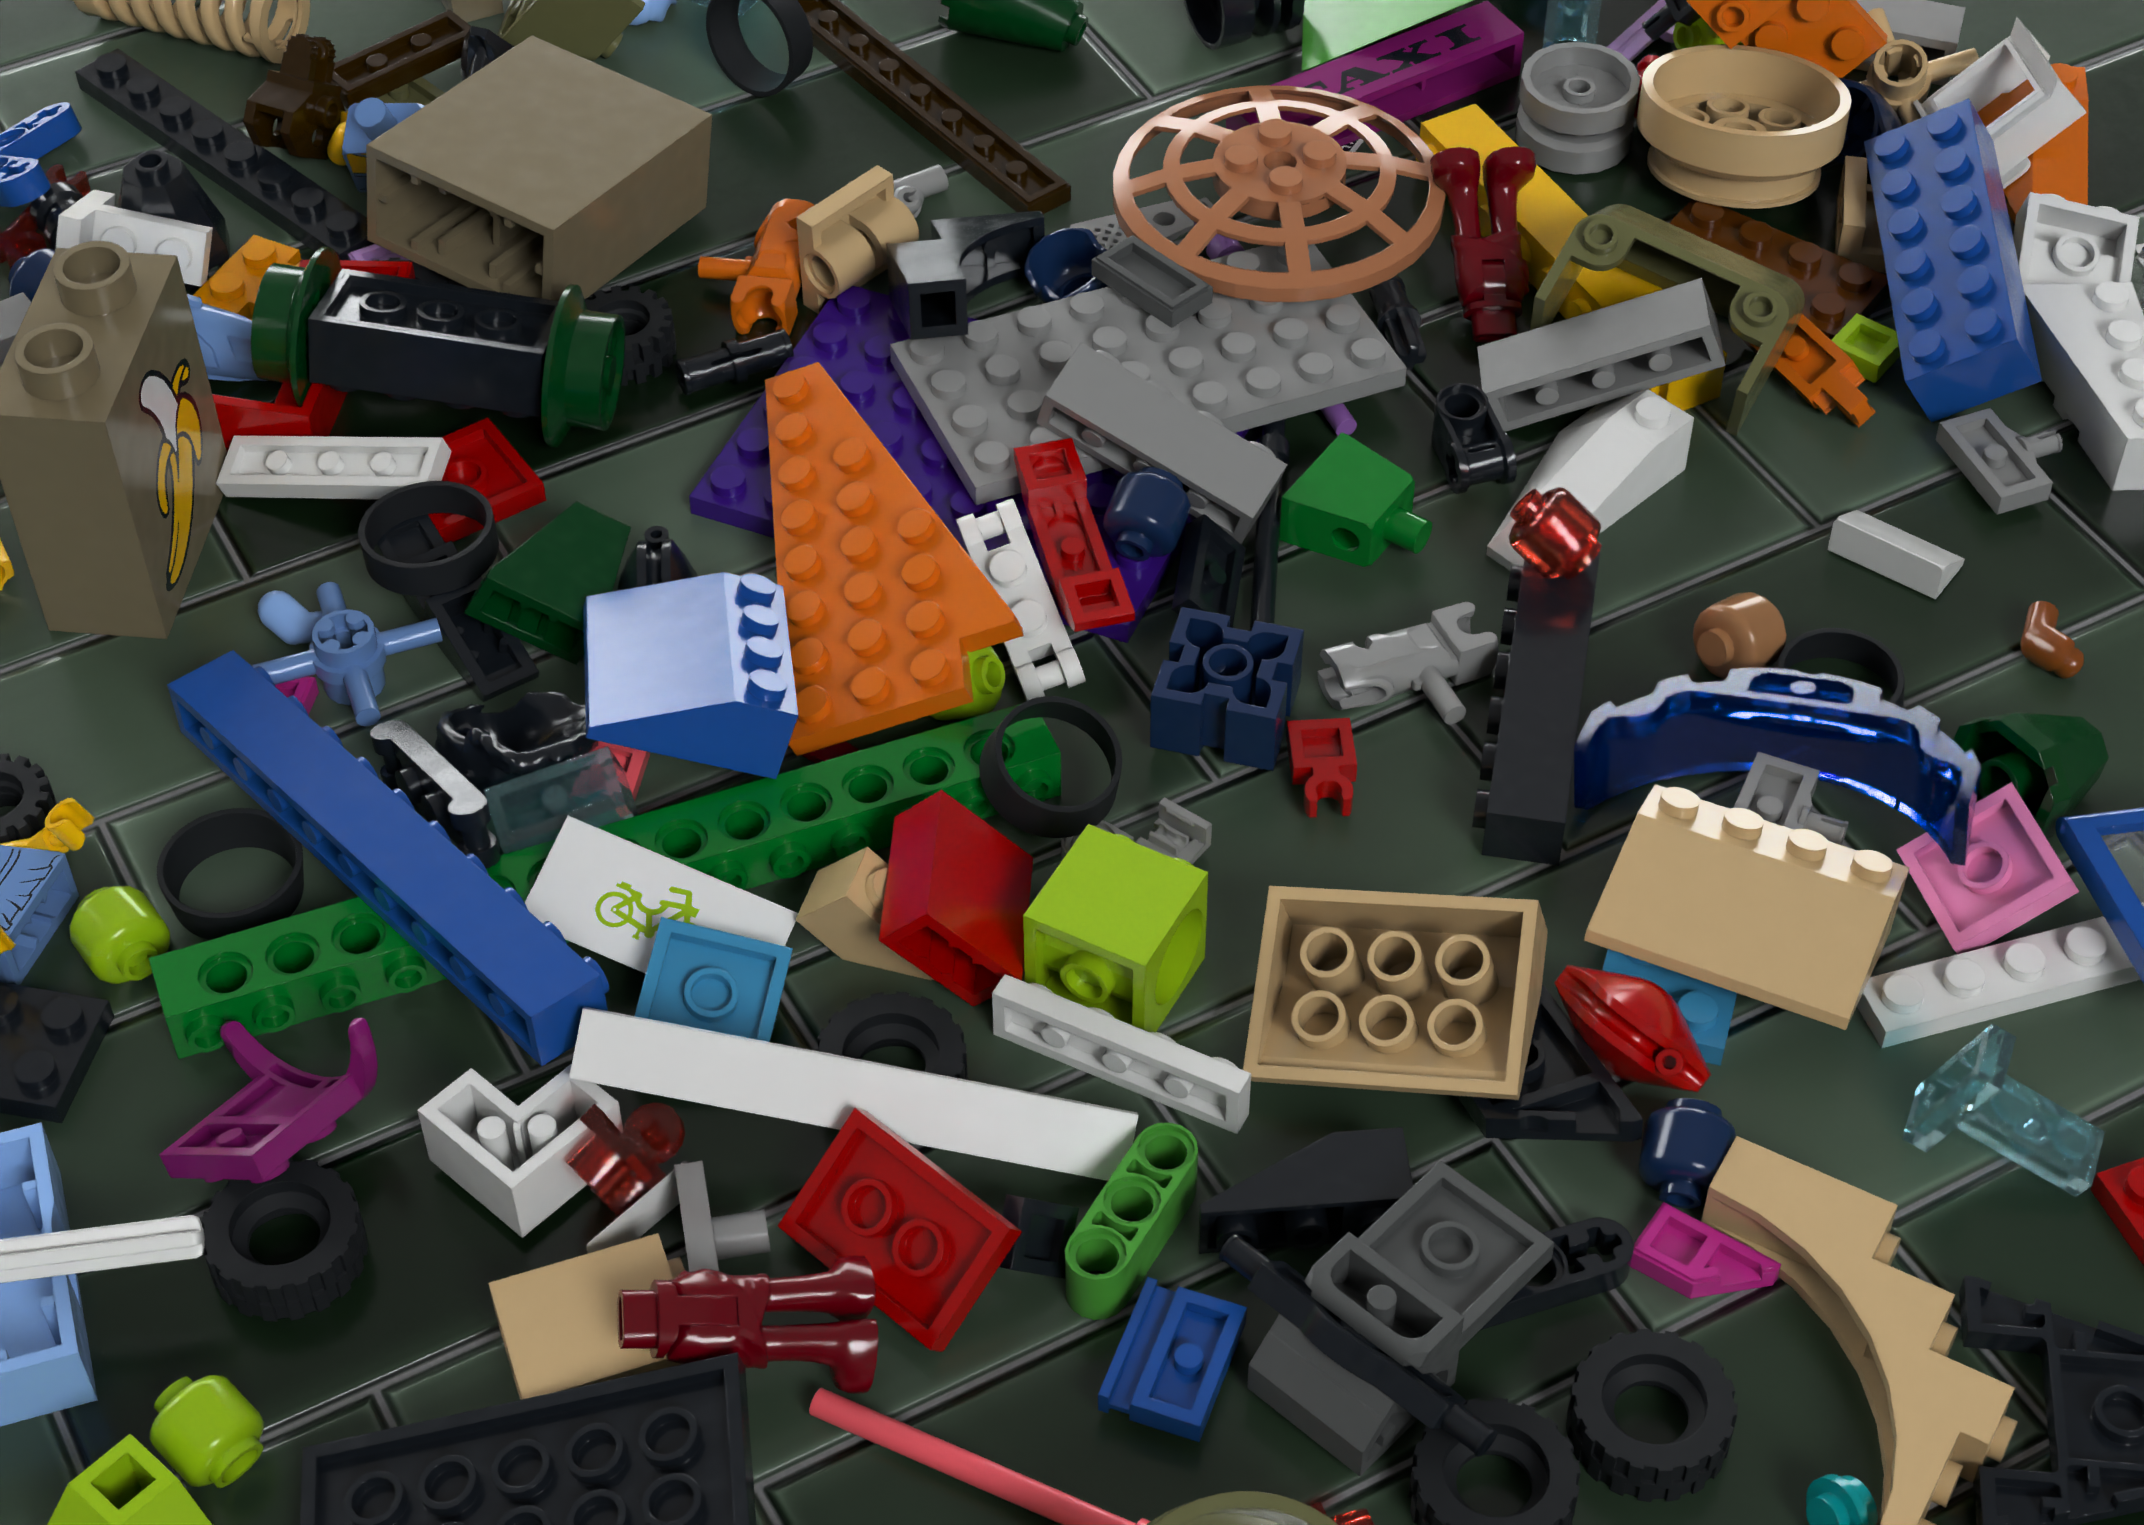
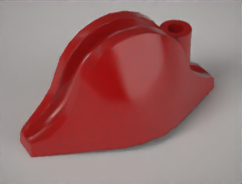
(1633, 1028)

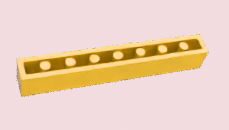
(1545, 222)

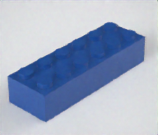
(1951, 262)

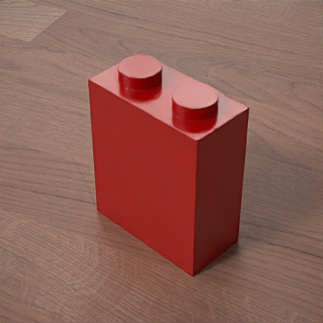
(956, 897)

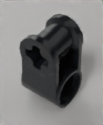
(1470, 439)

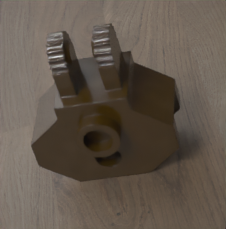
(299, 100)

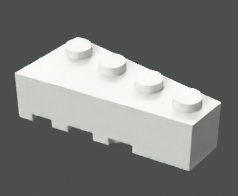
(2094, 365)

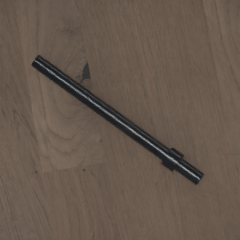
(1268, 532)

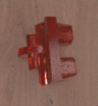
(625, 1164)

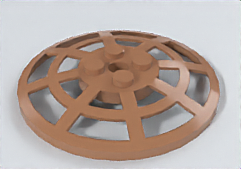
(1284, 176)

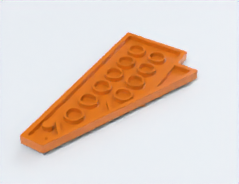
(868, 574)

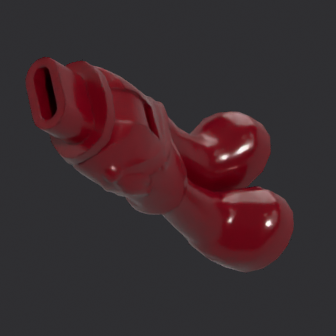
(1487, 269)
(723, 1314)

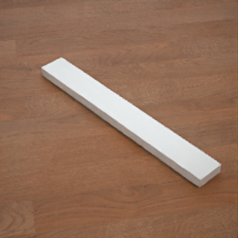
(827, 1087)

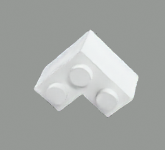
(513, 1153)

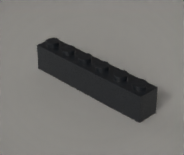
(1537, 716)

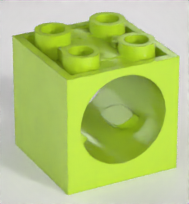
(1118, 928)

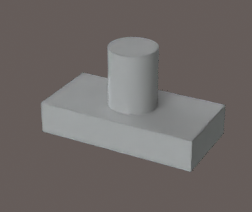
(715, 1237)

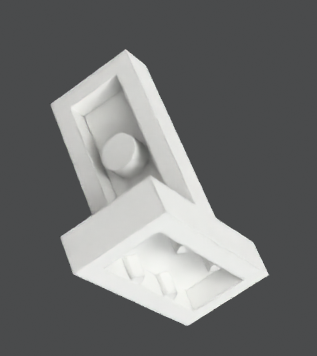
(137, 232)

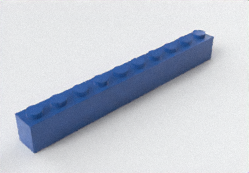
(391, 855)

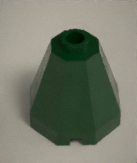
(2043, 755)

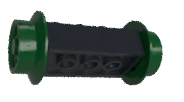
(439, 344)

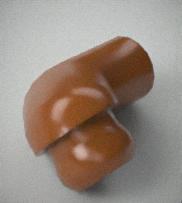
(2046, 645)

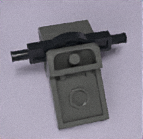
(1384, 1317)

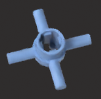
(350, 654)

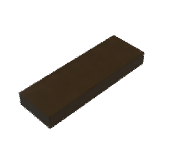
(400, 58)

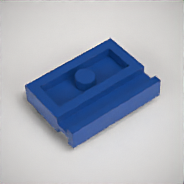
(1173, 1359)

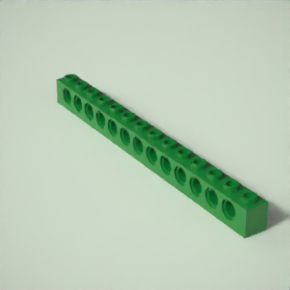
(739, 835)

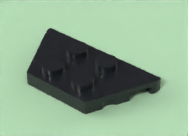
(1562, 1091)

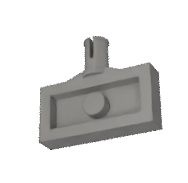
(1999, 459)
(1783, 795)

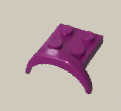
(273, 1113)

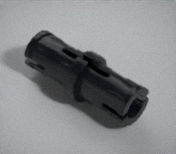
(733, 361)

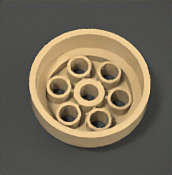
(1741, 124)

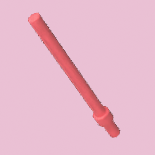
(959, 1462)

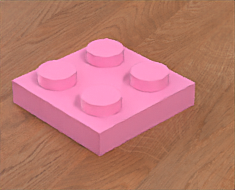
(2006, 876)

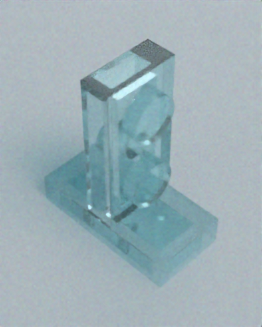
(2003, 1114)

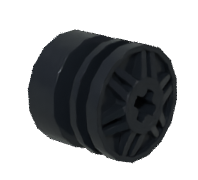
(1233, 21)

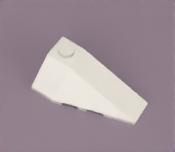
(1609, 461)

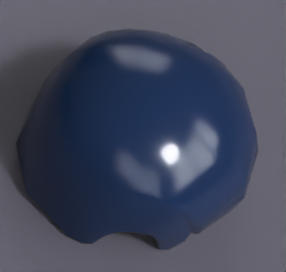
(1063, 264)

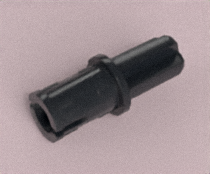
(1399, 321)

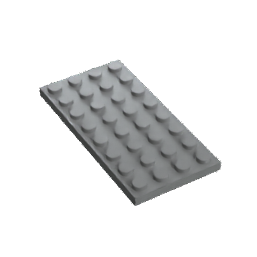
(1229, 359)

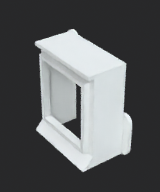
(2031, 120)

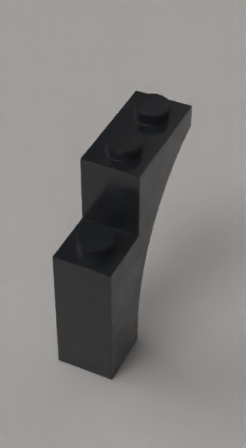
(967, 255)

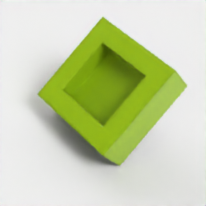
(1869, 345)

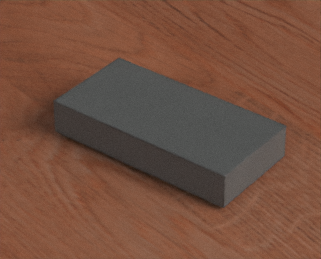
(1152, 281)

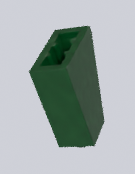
(545, 581)

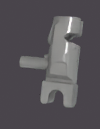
(1411, 660)

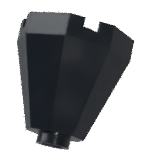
(166, 188)

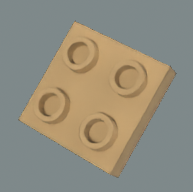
(847, 236)

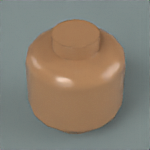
(1739, 634)

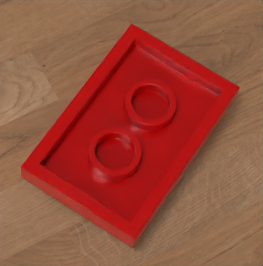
(910, 1219)

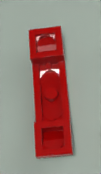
(1068, 538)

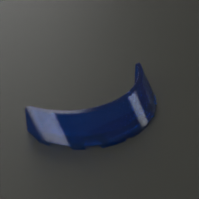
(1793, 716)

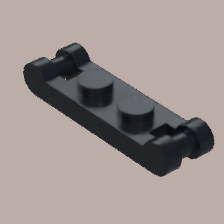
(436, 788)

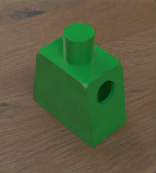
(1352, 506)

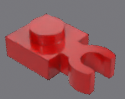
(1323, 760)

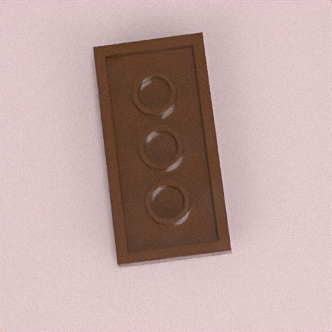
(1830, 283)

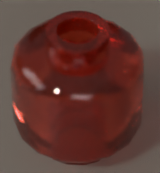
(1554, 533)

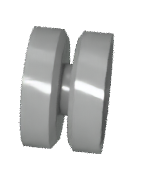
(1577, 107)

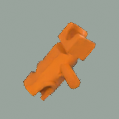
(769, 278)

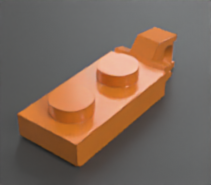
(1822, 373)

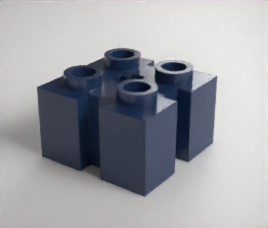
(1226, 688)

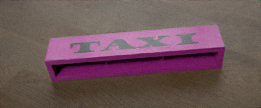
(1416, 68)

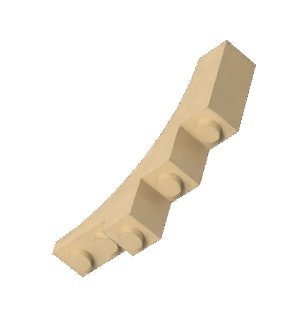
(1837, 1254)

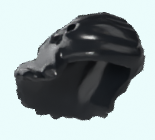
(514, 742)

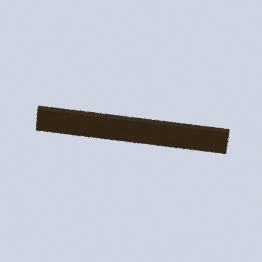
(934, 109)

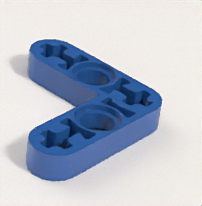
(25, 142)

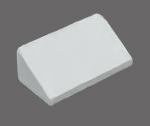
(1893, 553)

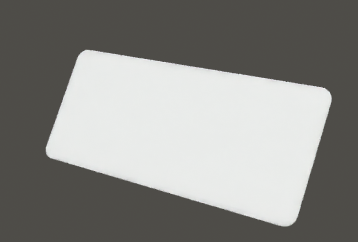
(639, 1216)

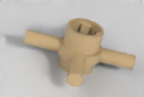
(1913, 70)

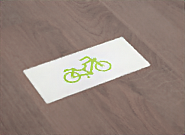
(615, 892)

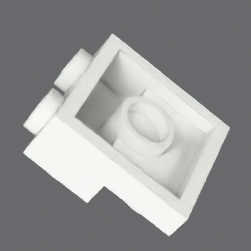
(2073, 241)

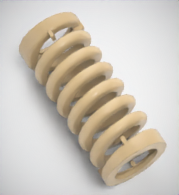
(207, 27)

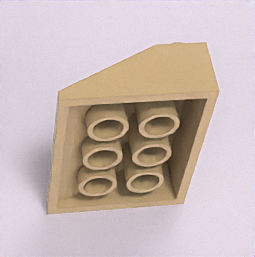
(1749, 905)
(1396, 991)

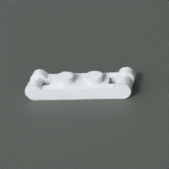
(1021, 584)

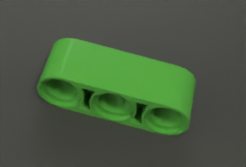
(1124, 1247)

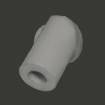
(920, 185)

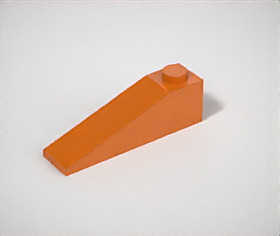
(2062, 162)

